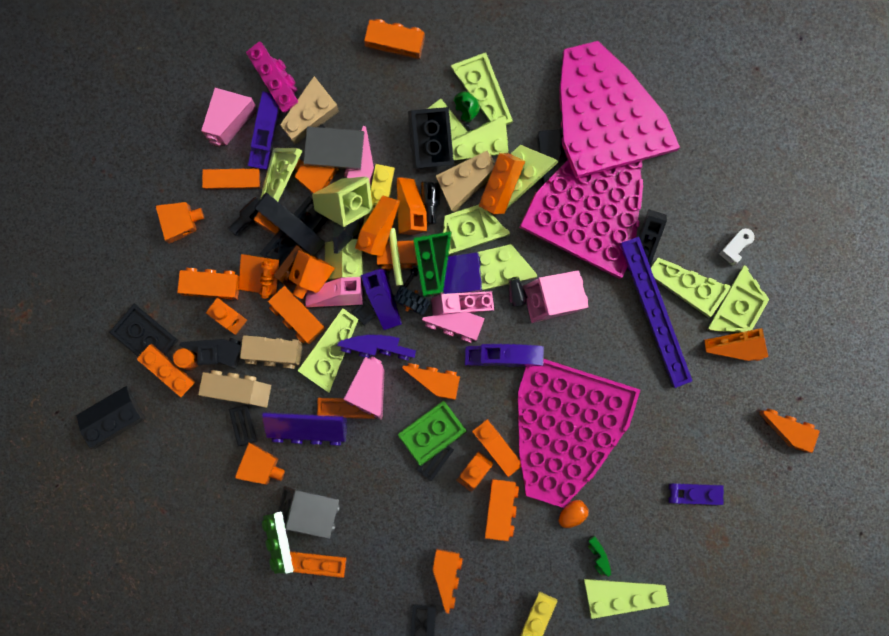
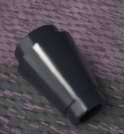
(517, 294)

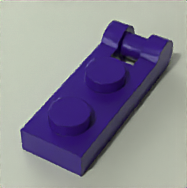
(697, 494)

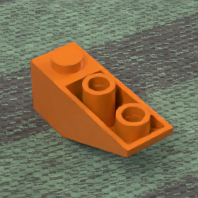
(411, 210)
(440, 384)
(794, 434)
(445, 571)

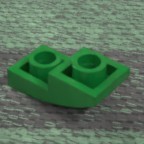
(602, 562)

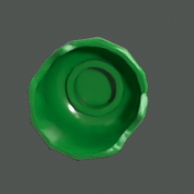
(467, 105)

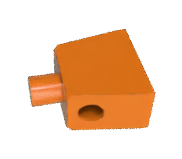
(314, 177)
(178, 220)
(309, 273)
(226, 316)
(259, 466)
(474, 471)

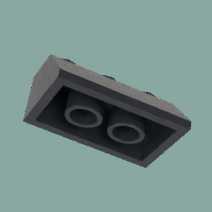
(430, 137)
(109, 418)

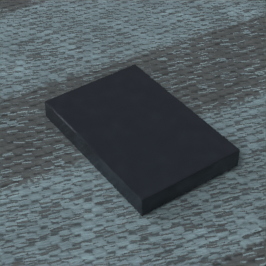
(139, 330)

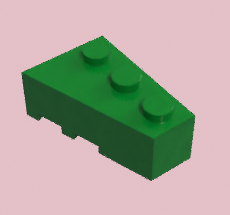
(432, 261)

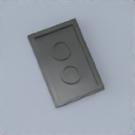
(334, 148)

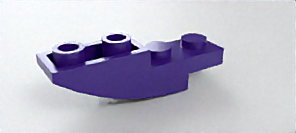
(263, 131)
(368, 344)
(504, 355)

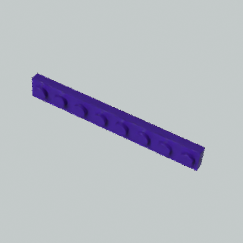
(656, 312)

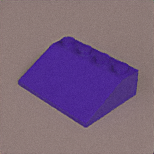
(305, 427)

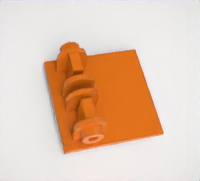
(258, 275)

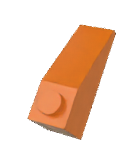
(377, 228)
(743, 345)
(497, 448)

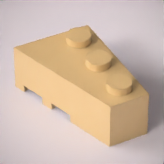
(312, 109)
(465, 179)
(271, 351)
(234, 388)

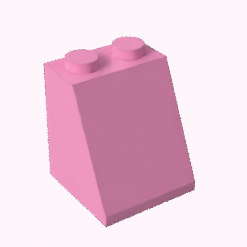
(226, 116)
(555, 296)
(368, 388)

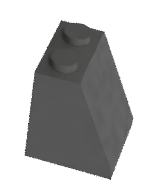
(308, 512)

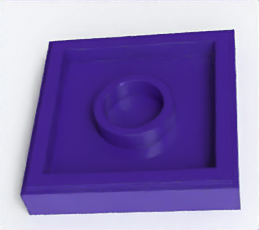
(463, 274)

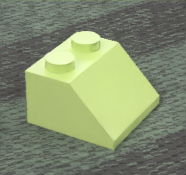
(346, 263)

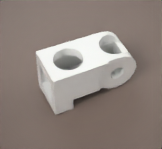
(737, 243)

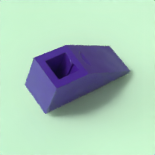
(381, 298)

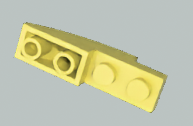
(381, 184)
(539, 615)

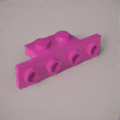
(274, 76)

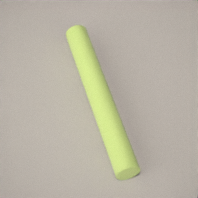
(395, 257)

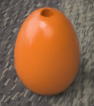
(573, 514)

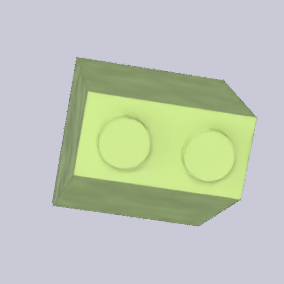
(344, 200)

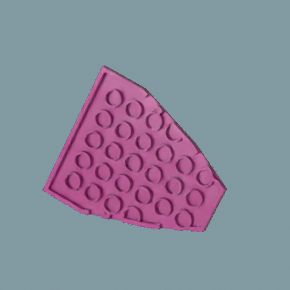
(607, 113)
(589, 214)
(568, 428)

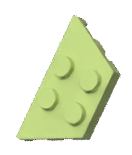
(535, 168)
(472, 228)
(501, 264)
(740, 306)

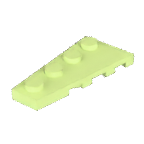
(481, 82)
(696, 290)
(326, 357)
(620, 597)

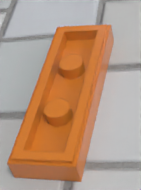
(231, 179)
(340, 408)
(318, 564)

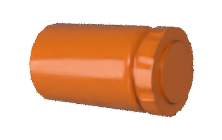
(185, 359)

